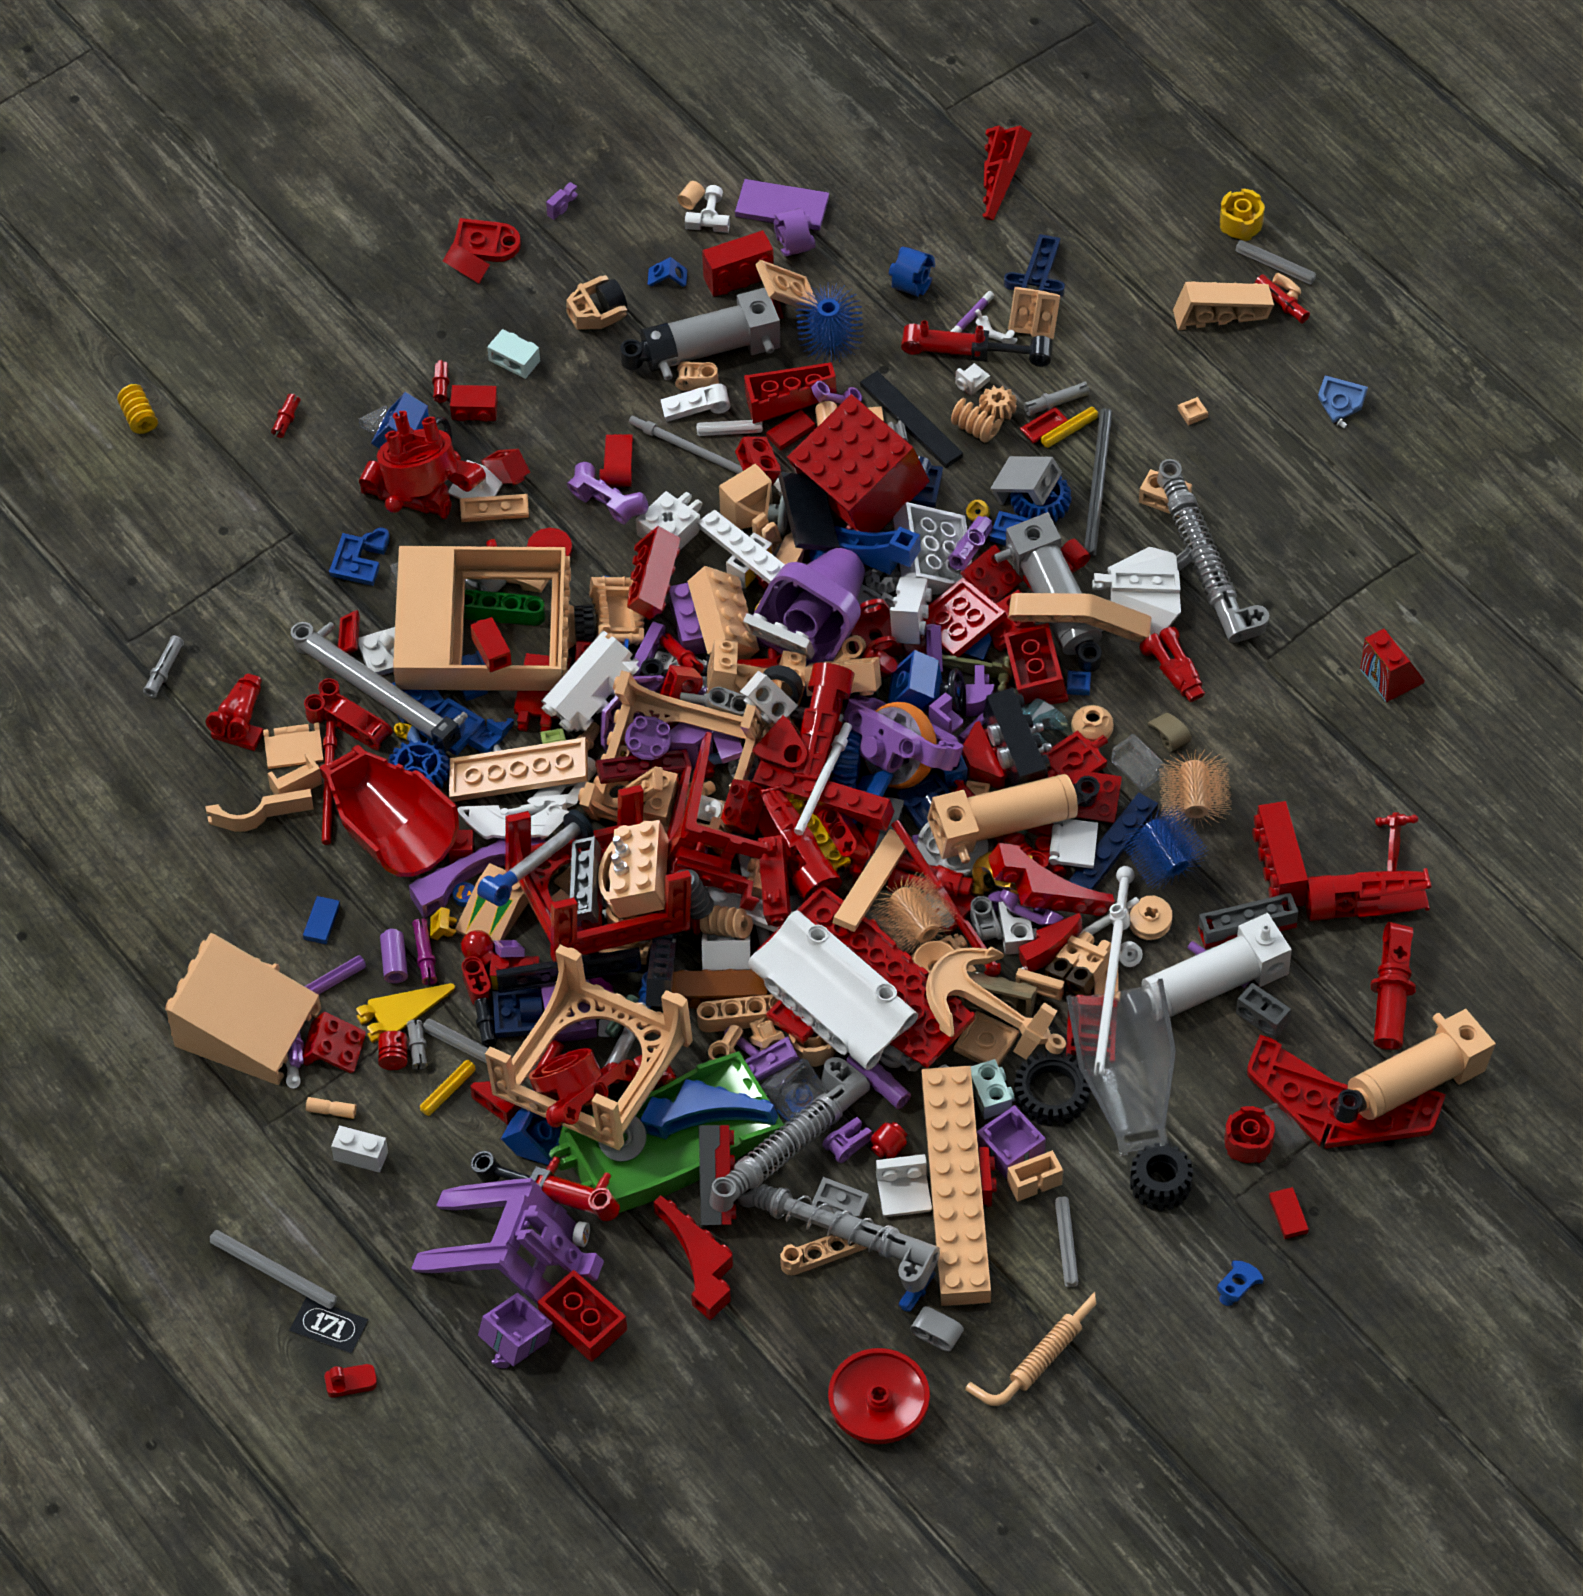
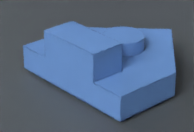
(1341, 397)

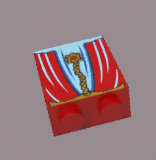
(1388, 666)

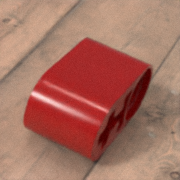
(476, 979)

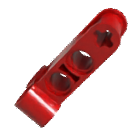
(346, 714)
(843, 834)

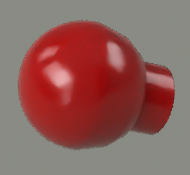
(478, 944)

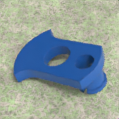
(1233, 1292)

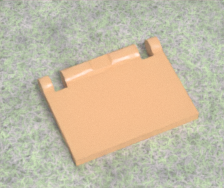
(291, 745)

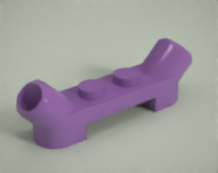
(621, 506)

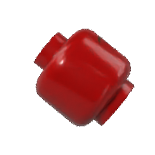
(888, 1140)

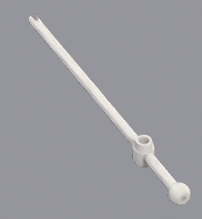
(1121, 920)

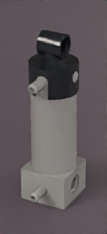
(666, 345)

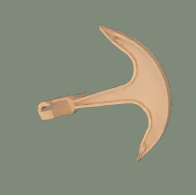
(951, 978)

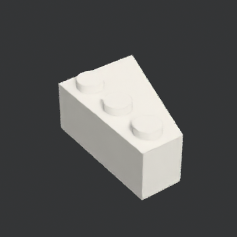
(910, 610)

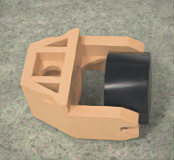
(584, 312)

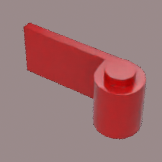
(617, 461)

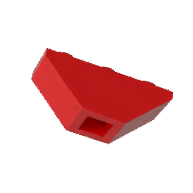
(982, 758)

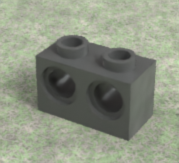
(1263, 1011)

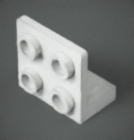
(903, 1185)

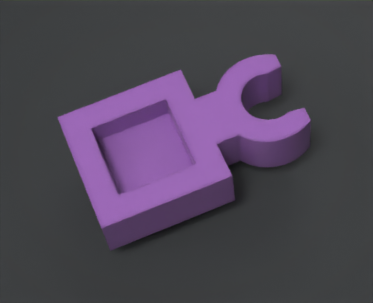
(559, 201)

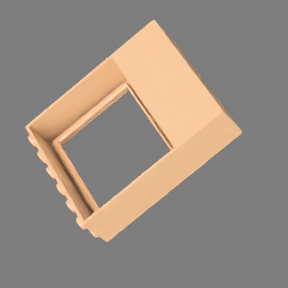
(432, 616)

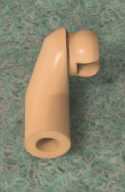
(1288, 284)

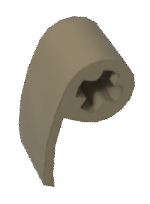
(1172, 731)

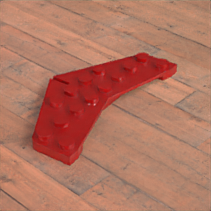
(1312, 1097)

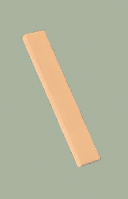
(870, 882)

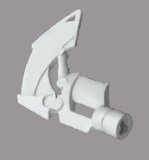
(546, 803)

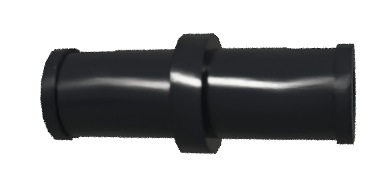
(485, 1022)

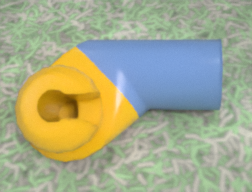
(406, 732)

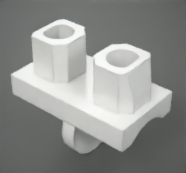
(709, 807)

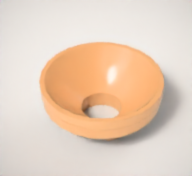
(1092, 730)
(930, 953)

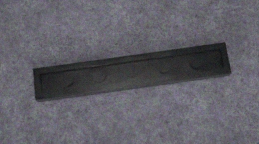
(915, 422)
(547, 973)

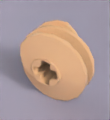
(1150, 918)

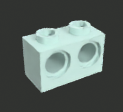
(985, 1090)

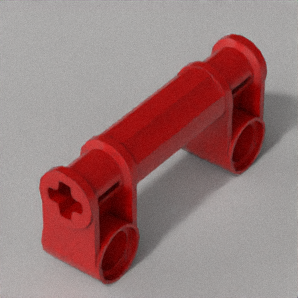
(435, 502)

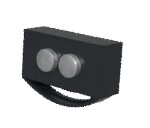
(1012, 735)

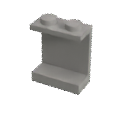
(1027, 475)

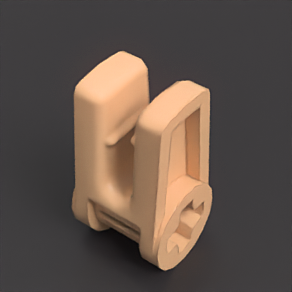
(767, 530)

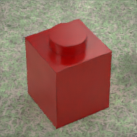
(463, 845)

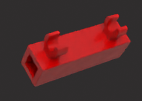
(775, 881)

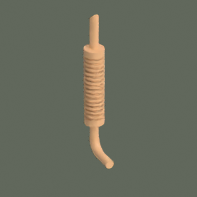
(1039, 1358)

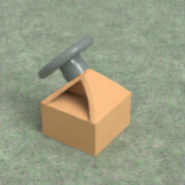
(748, 496)

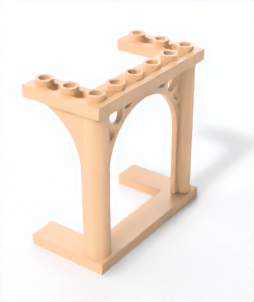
(596, 797)
(571, 988)

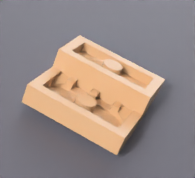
(1034, 312)

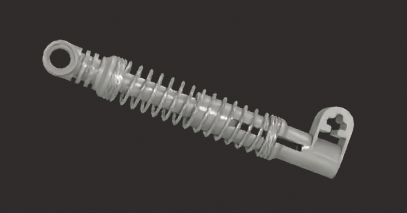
(1220, 593)
(844, 1088)

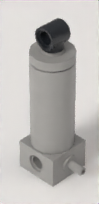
(1037, 553)

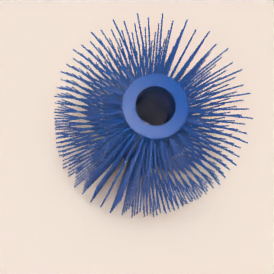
(829, 323)
(1162, 844)

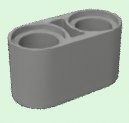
(729, 700)
(937, 1329)

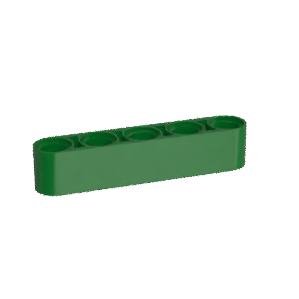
(501, 605)

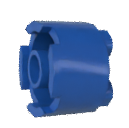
(912, 271)

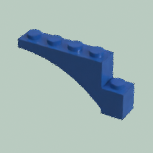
(881, 549)
(703, 1104)

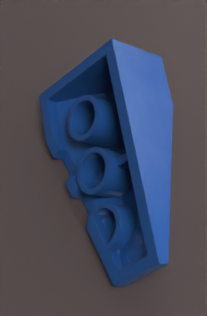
(531, 1136)

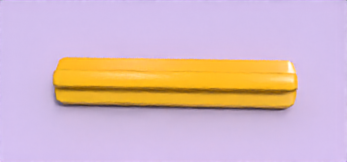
(1069, 427)
(454, 1081)

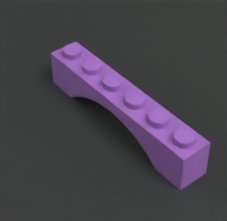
(437, 888)

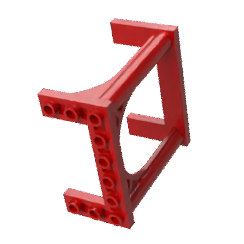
(560, 917)

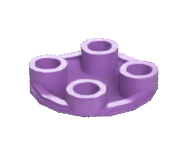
(648, 737)

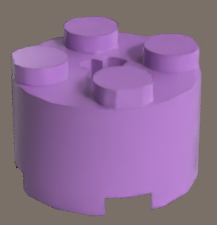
(793, 231)

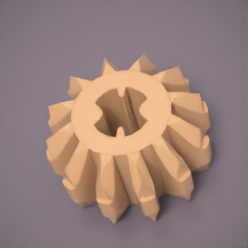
(998, 403)

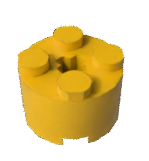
(1242, 214)

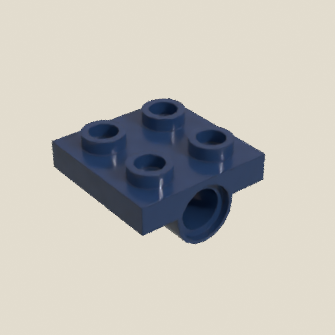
(929, 494)
(919, 798)
(516, 1012)

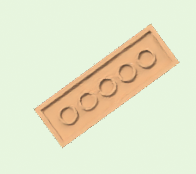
(518, 769)

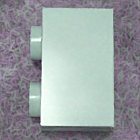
(513, 353)

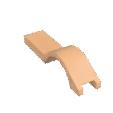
(270, 806)

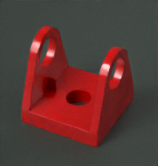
(876, 620)
(781, 746)

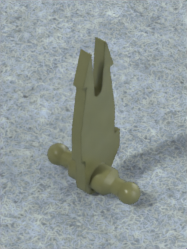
(996, 670)

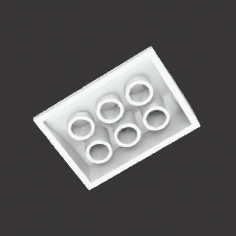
(938, 538)

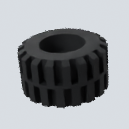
(1158, 1193)

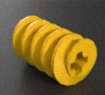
(137, 409)

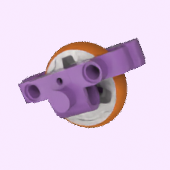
(900, 740)

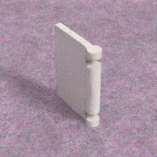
(1073, 843)

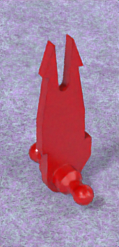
(1395, 822)

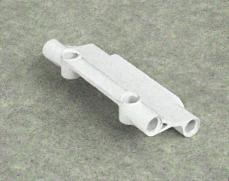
(832, 989)

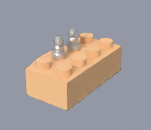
(636, 870)

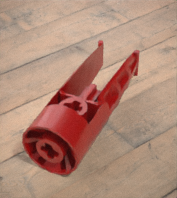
(821, 721)
(805, 859)
(1366, 894)

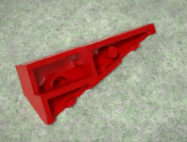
(1004, 154)

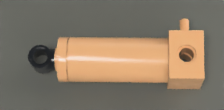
(963, 821)
(1455, 1051)

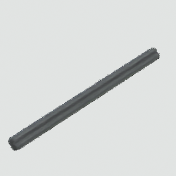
(1098, 481)

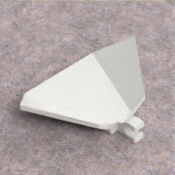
(1145, 584)

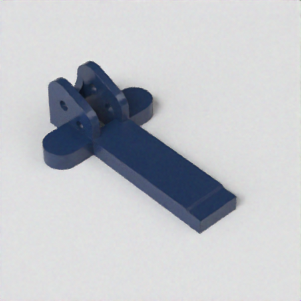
(1039, 268)

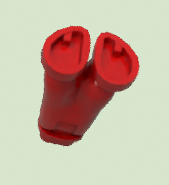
(236, 709)

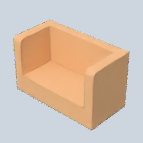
(300, 779)

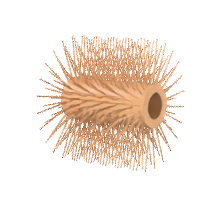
(1194, 790)
(913, 914)

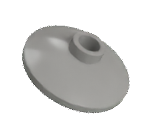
(632, 1146)

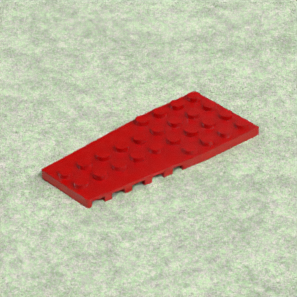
(924, 1039)

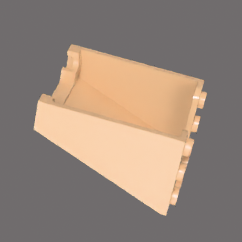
(238, 1010)

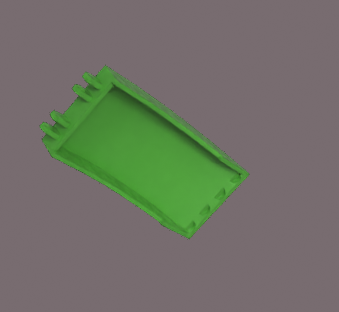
(669, 1163)

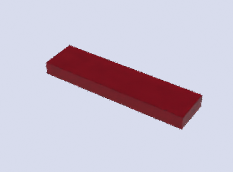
(632, 767)

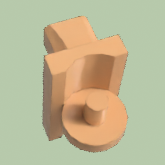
(764, 1034)

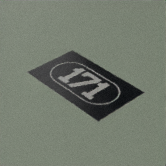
(329, 1326)

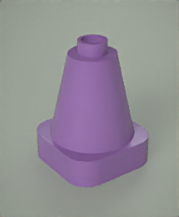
(816, 601)

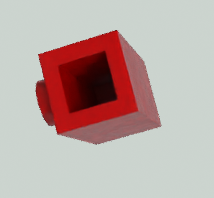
(491, 644)

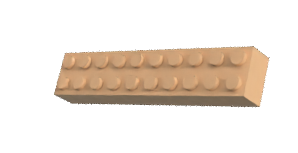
(956, 1186)

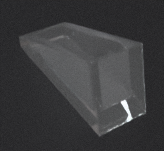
(373, 420)

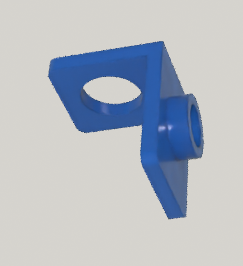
(667, 269)

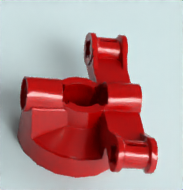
(574, 1081)

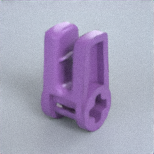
(842, 1145)

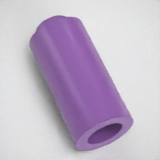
(393, 956)

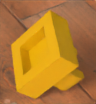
(440, 924)

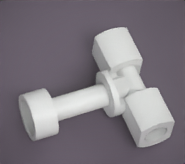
(708, 216)

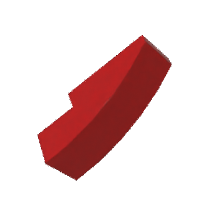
(1049, 943)

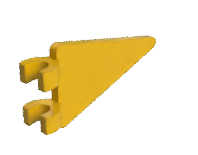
(397, 1009)

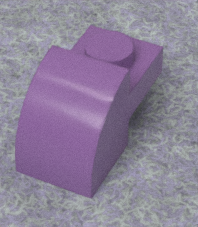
(977, 692)

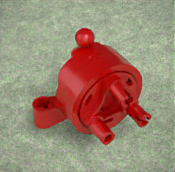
(421, 461)

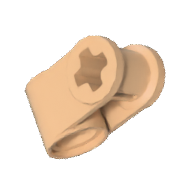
(697, 375)

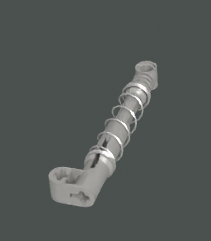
(885, 1240)

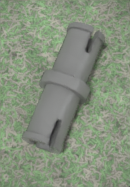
(417, 1044)

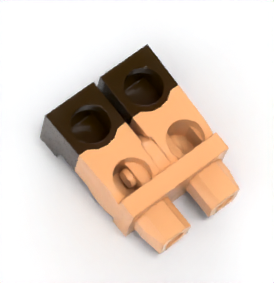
(1080, 964)

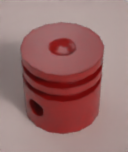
(392, 1053)

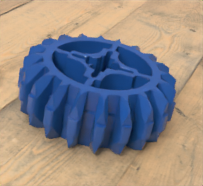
(1055, 504)
(424, 757)
(849, 762)

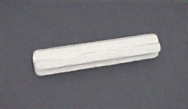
(728, 427)

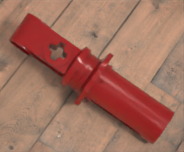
(1393, 986)

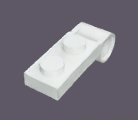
(695, 401)

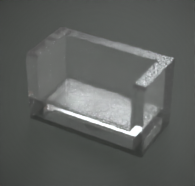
(1137, 762)

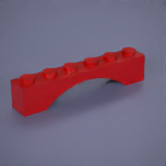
(857, 804)

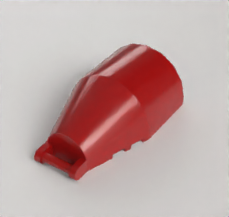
(392, 812)

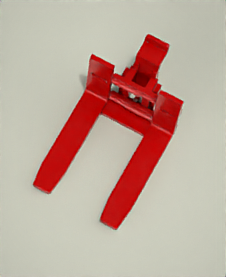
(685, 831)

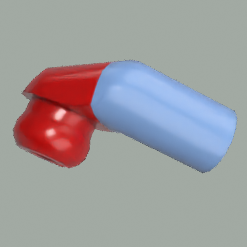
(713, 759)

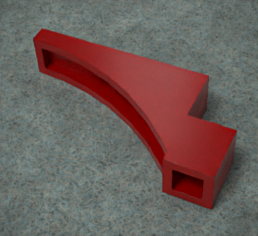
(1042, 888)
(706, 1257)

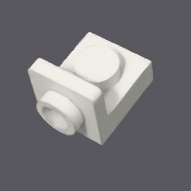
(971, 379)

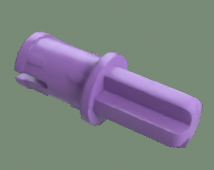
(296, 1053)

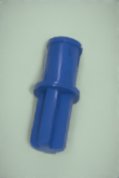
(910, 1299)

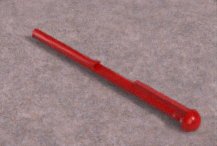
(993, 968)

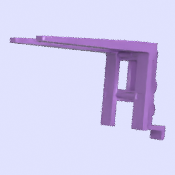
(524, 1206)

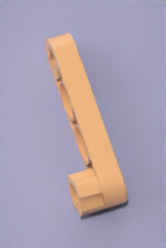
(823, 1245)

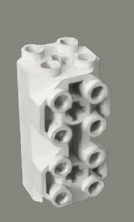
(588, 683)

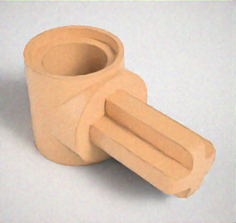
(727, 1044)

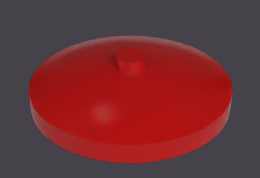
(878, 1396)

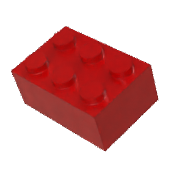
(733, 263)
(1034, 663)
(583, 1315)

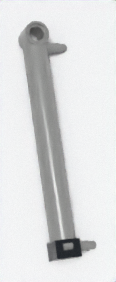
(443, 731)

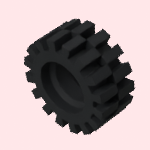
(584, 623)

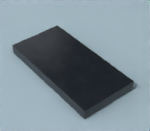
(808, 513)

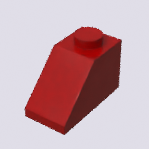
(507, 466)
(482, 1093)

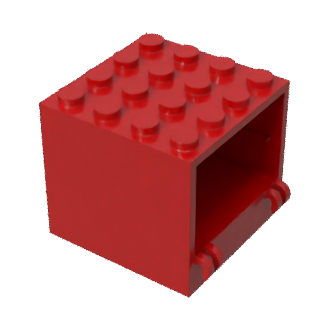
(860, 466)

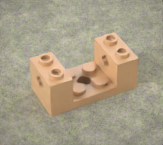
(726, 673)

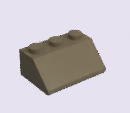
(1016, 995)

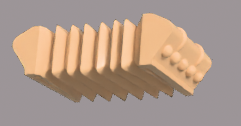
(613, 616)

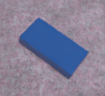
(321, 920)

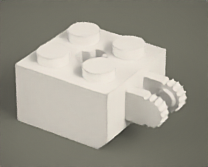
(672, 516)

